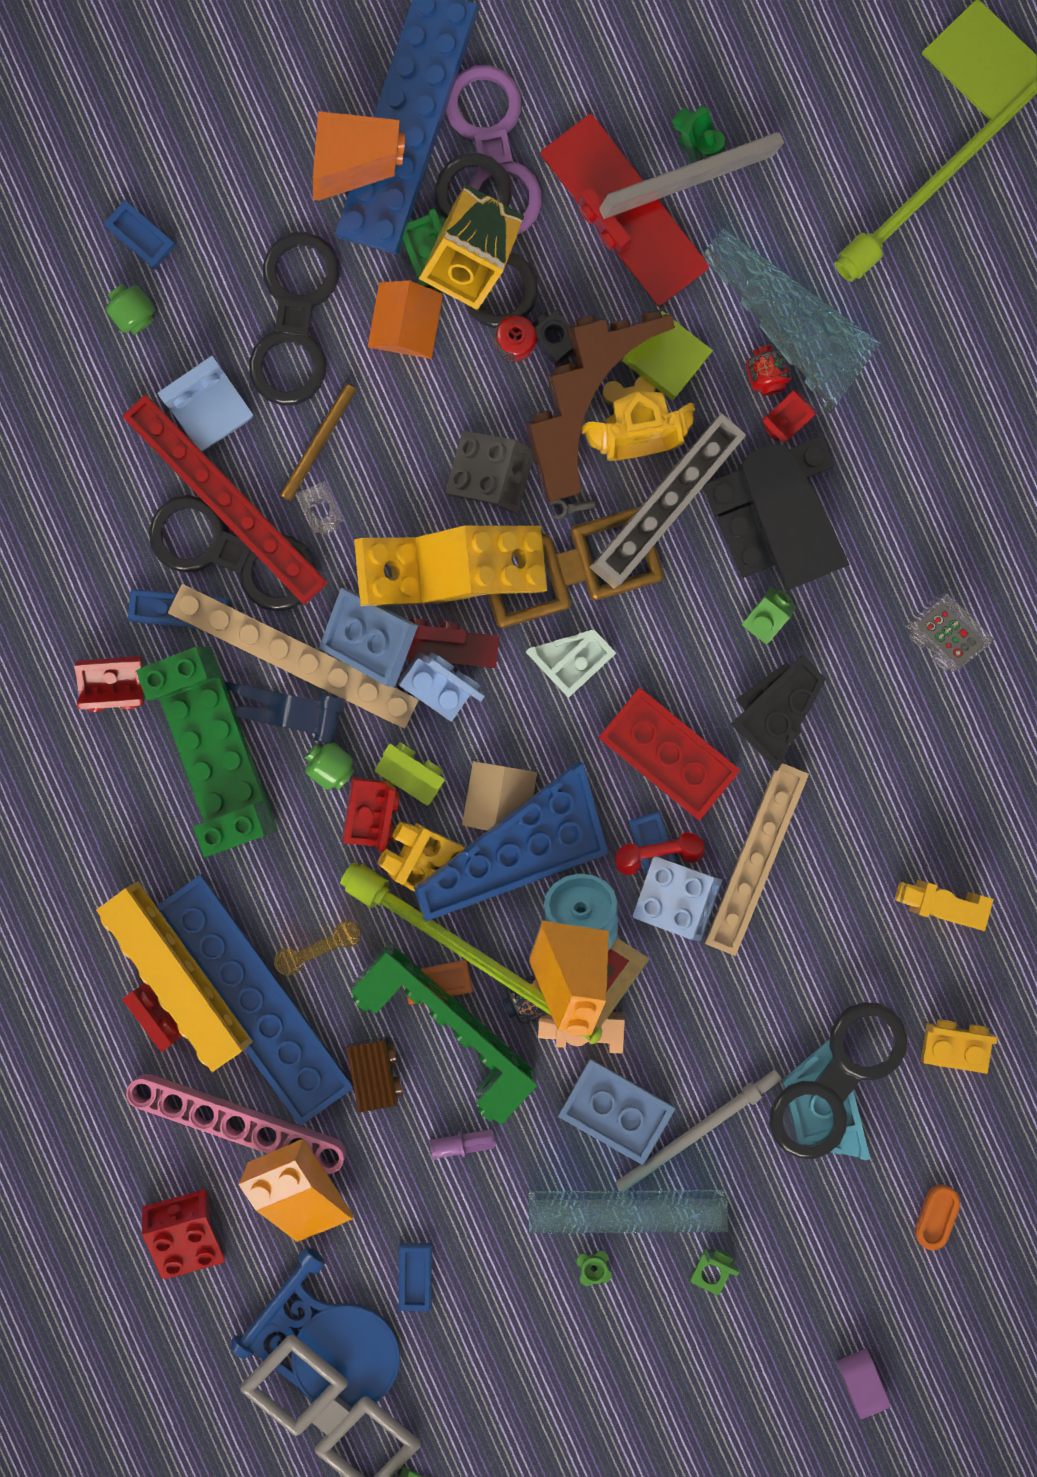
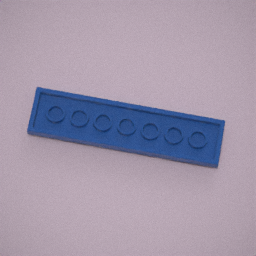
(418, 96)
(282, 1038)

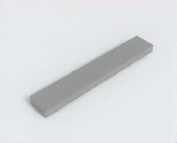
(690, 175)

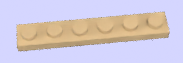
(756, 859)

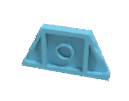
(813, 1115)

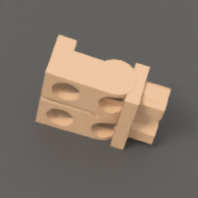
(612, 1032)

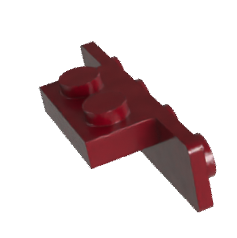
(454, 644)

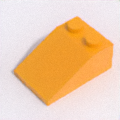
(294, 1192)

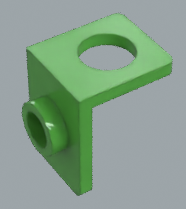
(720, 1259)

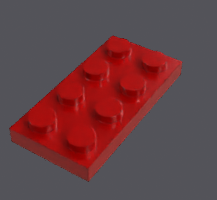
(669, 754)

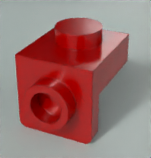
(788, 417)

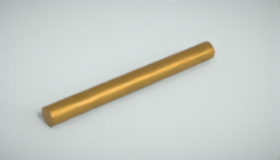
(318, 442)

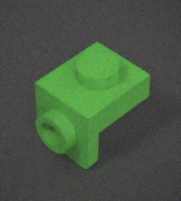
(769, 615)

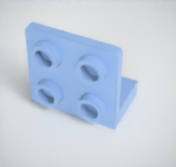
(206, 404)
(433, 683)
(677, 899)

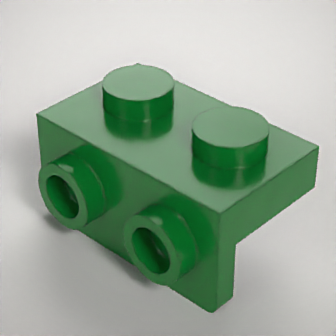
(420, 239)

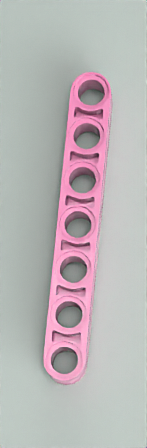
(220, 1125)

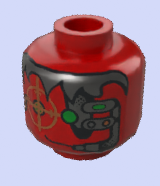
(515, 349)
(768, 371)

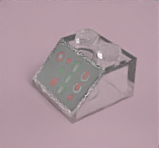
(948, 633)

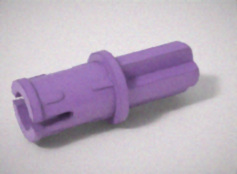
(462, 1144)

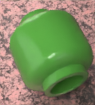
(130, 309)
(329, 765)

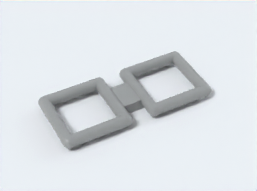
(328, 1410)

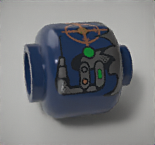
(521, 1007)

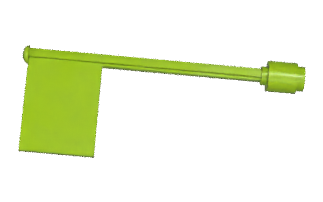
(994, 75)

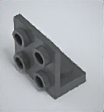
(490, 470)

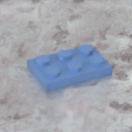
(368, 638)
(616, 1111)

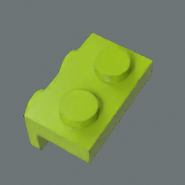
(409, 774)

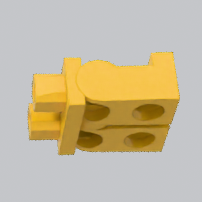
(419, 855)
(928, 900)

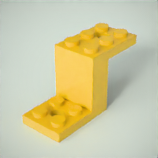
(450, 565)

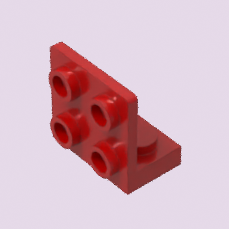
(152, 1017)
(181, 1235)

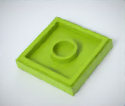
(668, 359)

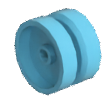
(583, 902)

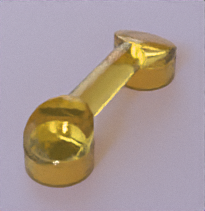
(291, 961)

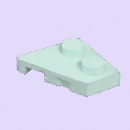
(572, 659)

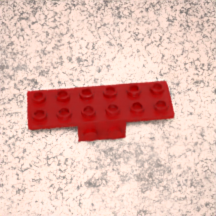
(641, 237)

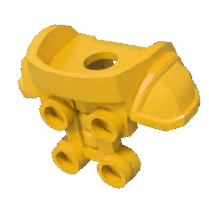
(639, 423)

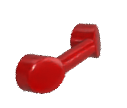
(629, 856)

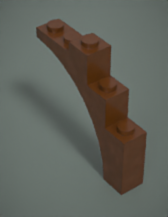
(596, 351)

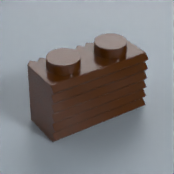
(373, 1074)

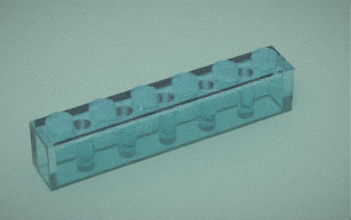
(627, 1211)

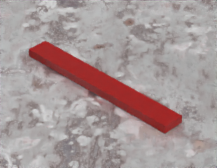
(225, 499)

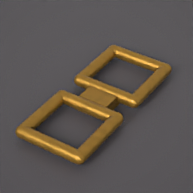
(573, 568)

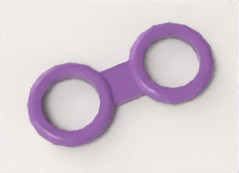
(494, 139)

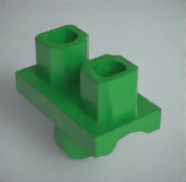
(698, 134)

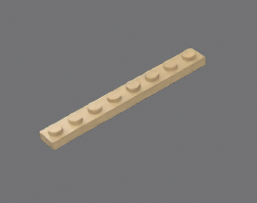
(292, 656)

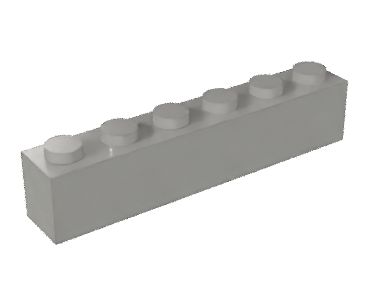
(667, 501)

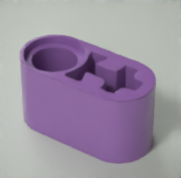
(863, 1384)

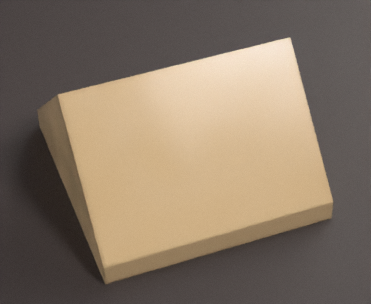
(495, 793)

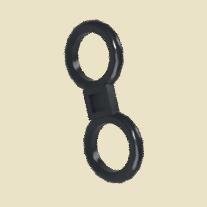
(504, 197)
(294, 318)
(224, 551)
(838, 1080)

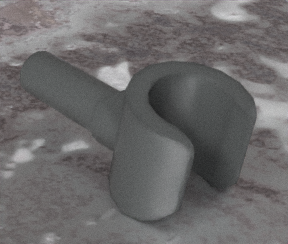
(572, 507)

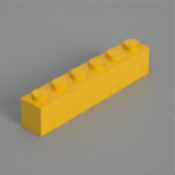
(174, 976)

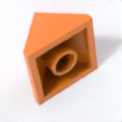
(405, 318)

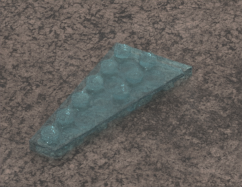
(797, 322)

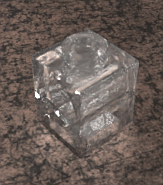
(314, 495)

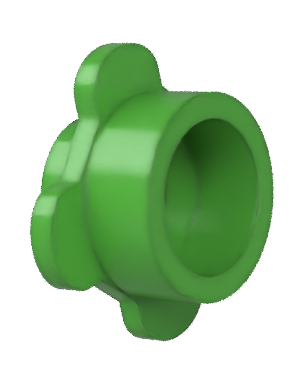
(590, 1277)

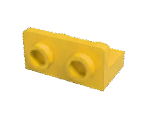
(957, 1047)

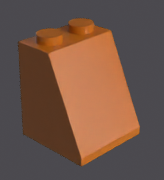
(354, 152)

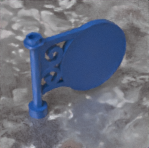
(343, 1334)

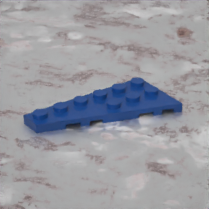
(535, 841)

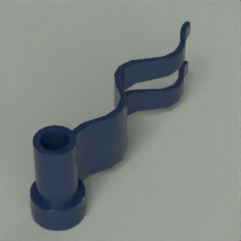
(292, 711)

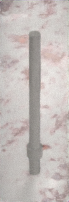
(751, 1094)

